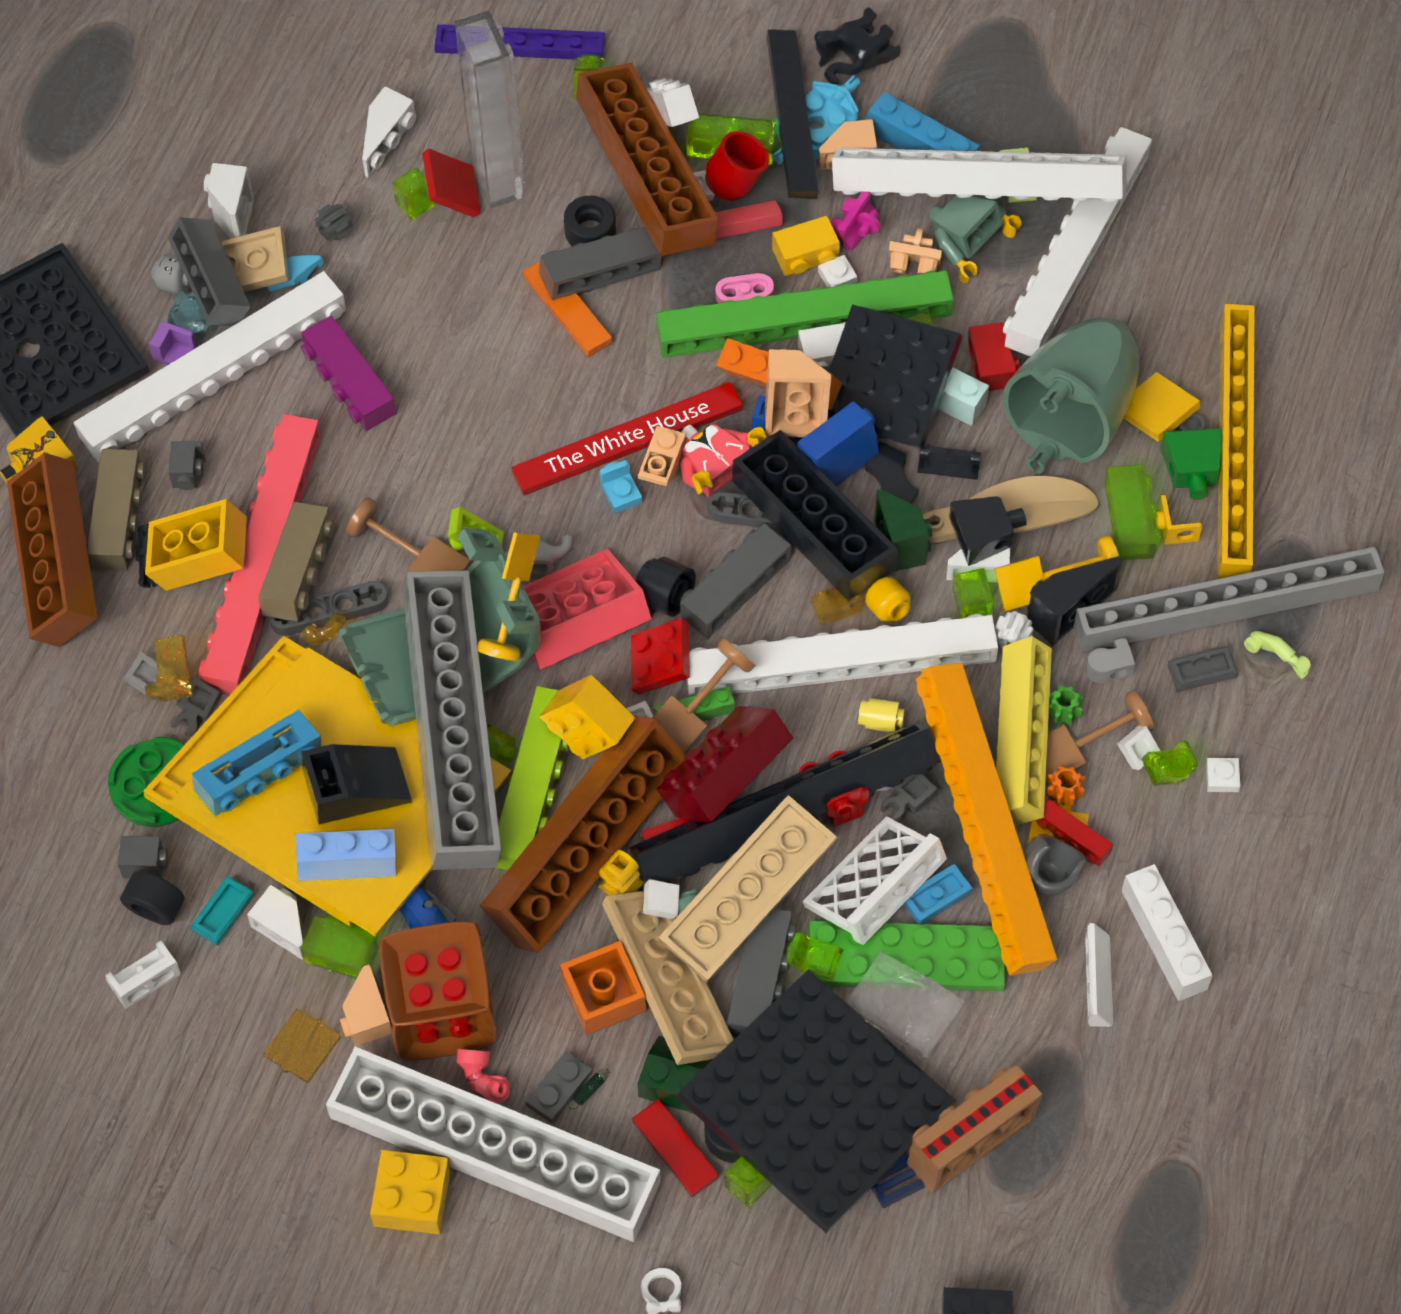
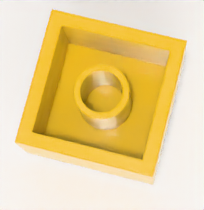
(587, 717)
(410, 1192)

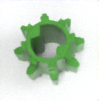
(1068, 697)

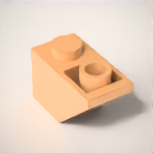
(849, 135)
(663, 456)

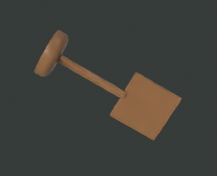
(434, 556)
(680, 721)
(1065, 751)

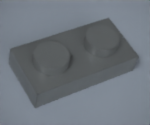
(558, 1087)

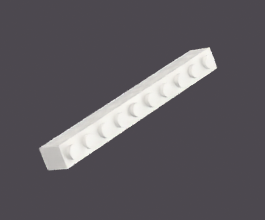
(980, 173)
(1071, 254)
(209, 366)
(849, 655)

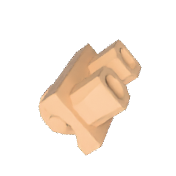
(902, 253)

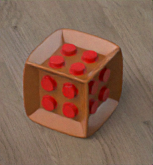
(437, 990)

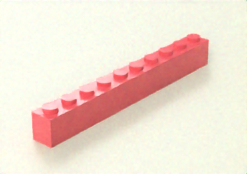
(241, 617)

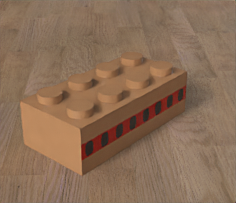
(973, 1127)

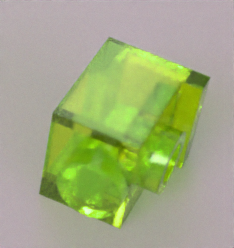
(412, 193)

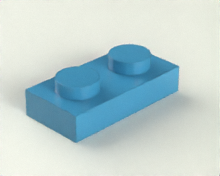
(938, 894)

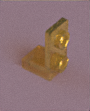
(172, 670)

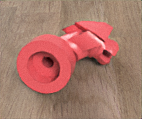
(487, 1086)

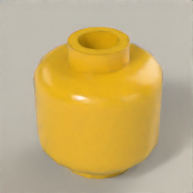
(888, 600)

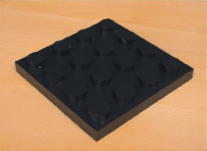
(893, 371)

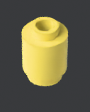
(881, 715)

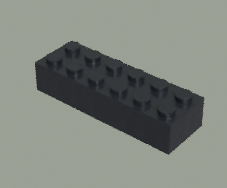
(814, 515)

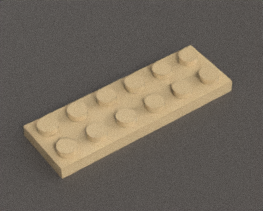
(747, 888)
(672, 989)

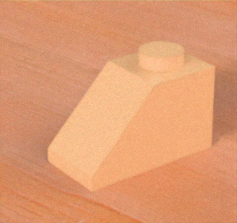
(365, 1011)

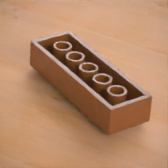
(51, 550)

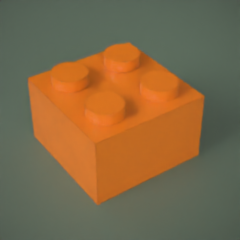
(603, 987)

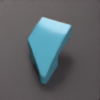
(299, 269)

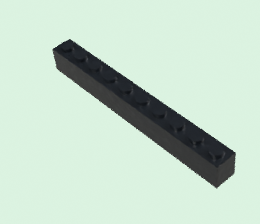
(871, 766)

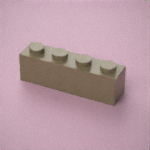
(115, 509)
(296, 561)

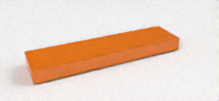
(571, 314)

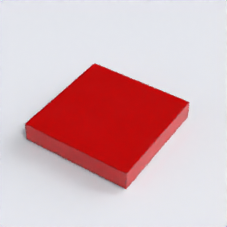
(451, 183)

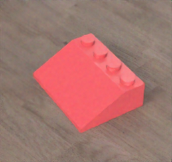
(585, 606)

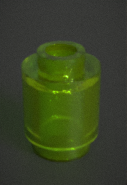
(501, 745)

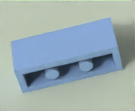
(345, 855)

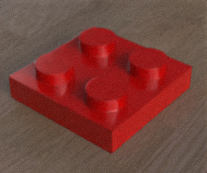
(660, 656)

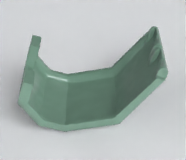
(381, 643)

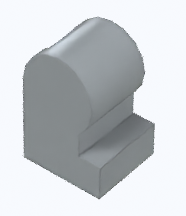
(1111, 664)

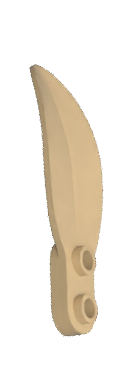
(1043, 499)

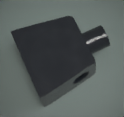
(984, 526)

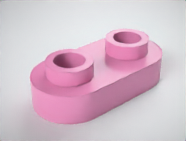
(744, 287)

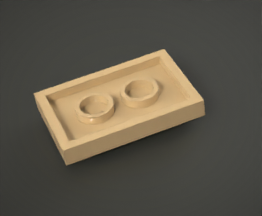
(258, 258)

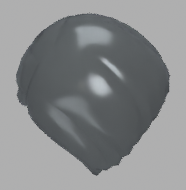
(1053, 864)

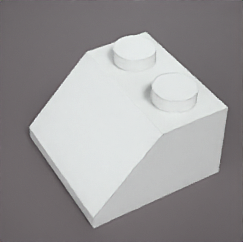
(230, 197)

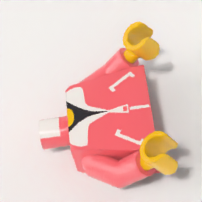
(710, 455)

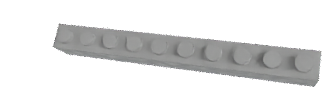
(1229, 599)

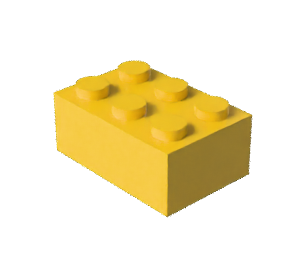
(196, 545)

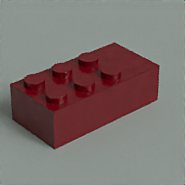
(724, 763)

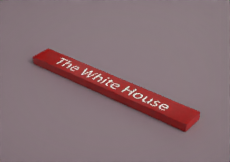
(624, 438)

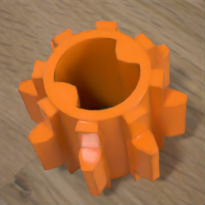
(1063, 794)

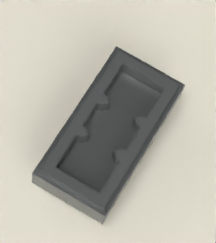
(1202, 669)

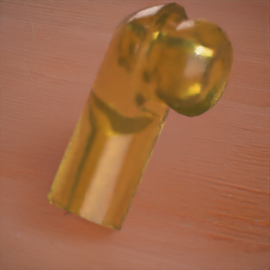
(329, 631)

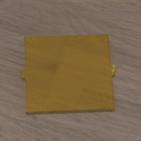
(302, 1045)

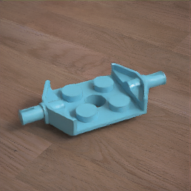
(829, 106)

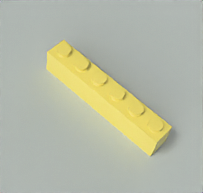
(1024, 727)

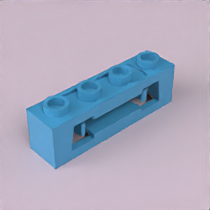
(255, 763)

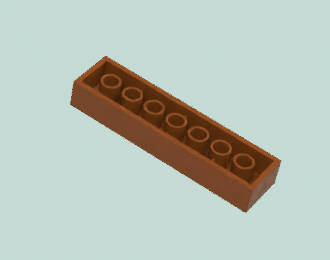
(647, 159)
(582, 836)

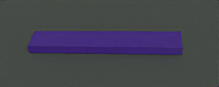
(534, 42)

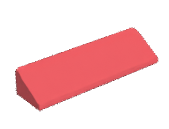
(748, 219)

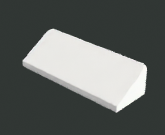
(1098, 977)

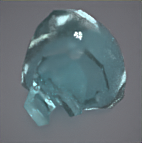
(187, 314)

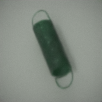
(588, 1089)

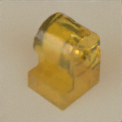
(833, 606)

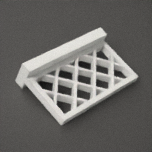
(892, 888)

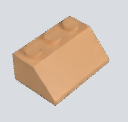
(795, 393)

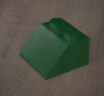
(904, 528)
(664, 1078)

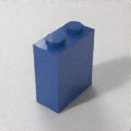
(842, 443)

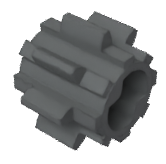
(333, 222)

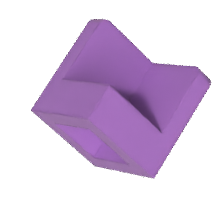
(171, 343)

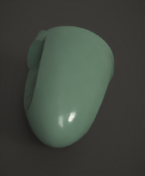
(1074, 391)

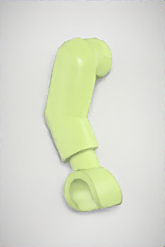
(1281, 648)

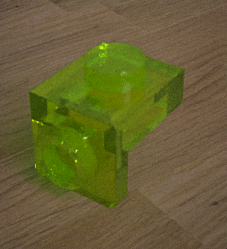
(1170, 765)

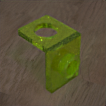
(584, 64)

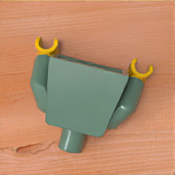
(966, 226)

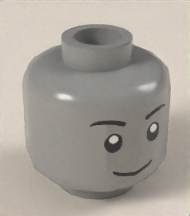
(169, 275)

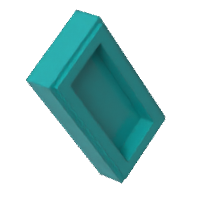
(222, 910)

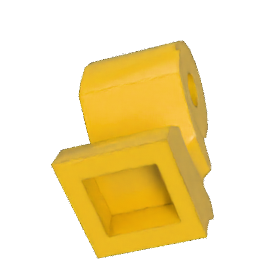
(620, 874)

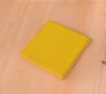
(1160, 406)

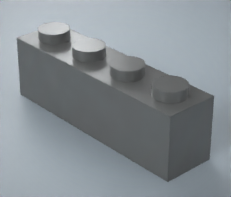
(599, 263)
(209, 271)
(735, 580)
(760, 970)

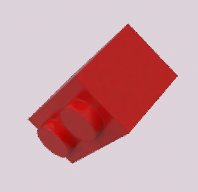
(989, 357)

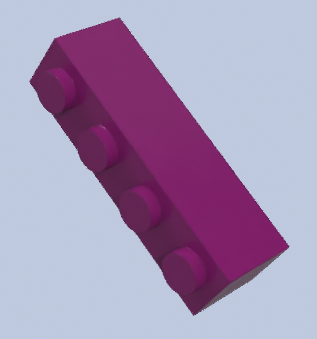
(348, 373)

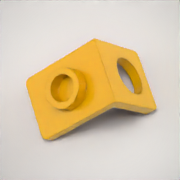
(1171, 532)

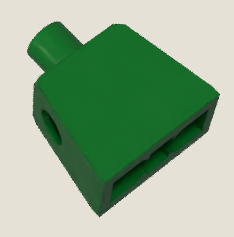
(1192, 459)

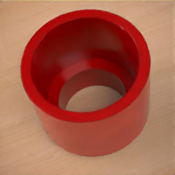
(736, 165)

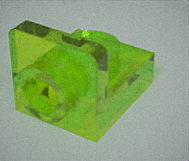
(814, 955)

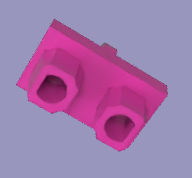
(858, 220)

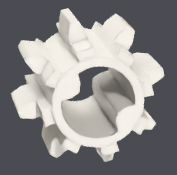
(1012, 628)

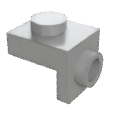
(141, 672)

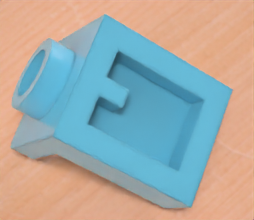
(619, 486)

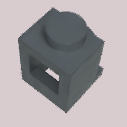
(186, 464)

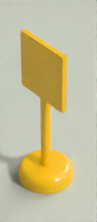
(517, 568)
(1018, 578)

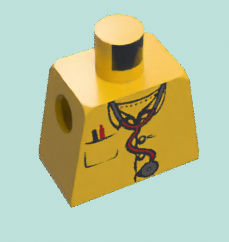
(31, 444)

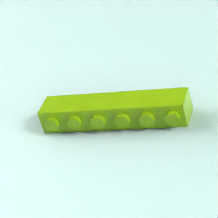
(531, 783)

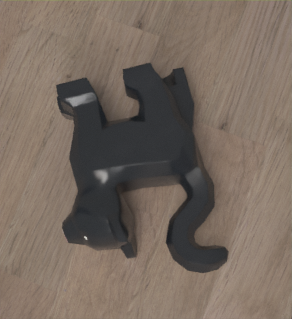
(858, 45)

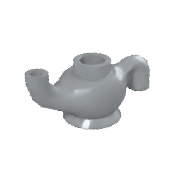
(548, 555)

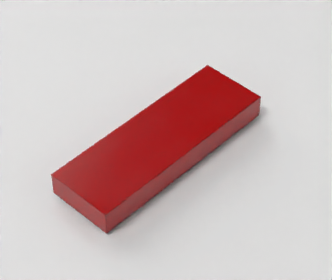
(675, 1148)

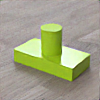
(462, 519)

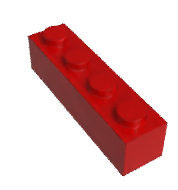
(1075, 833)

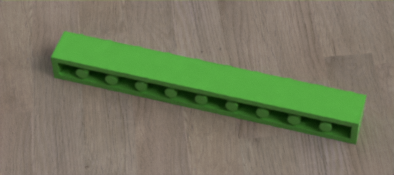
(783, 315)

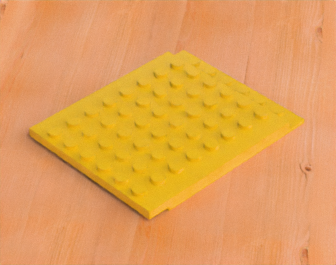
(266, 824)

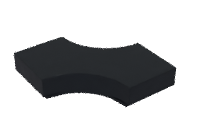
(888, 470)

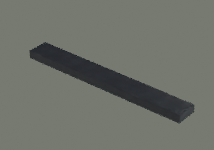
(792, 114)

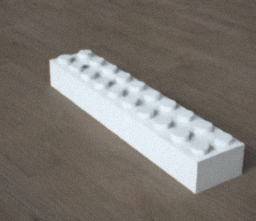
(494, 1144)

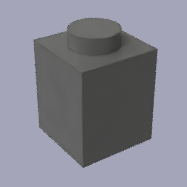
(142, 854)

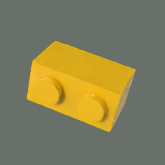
(805, 245)

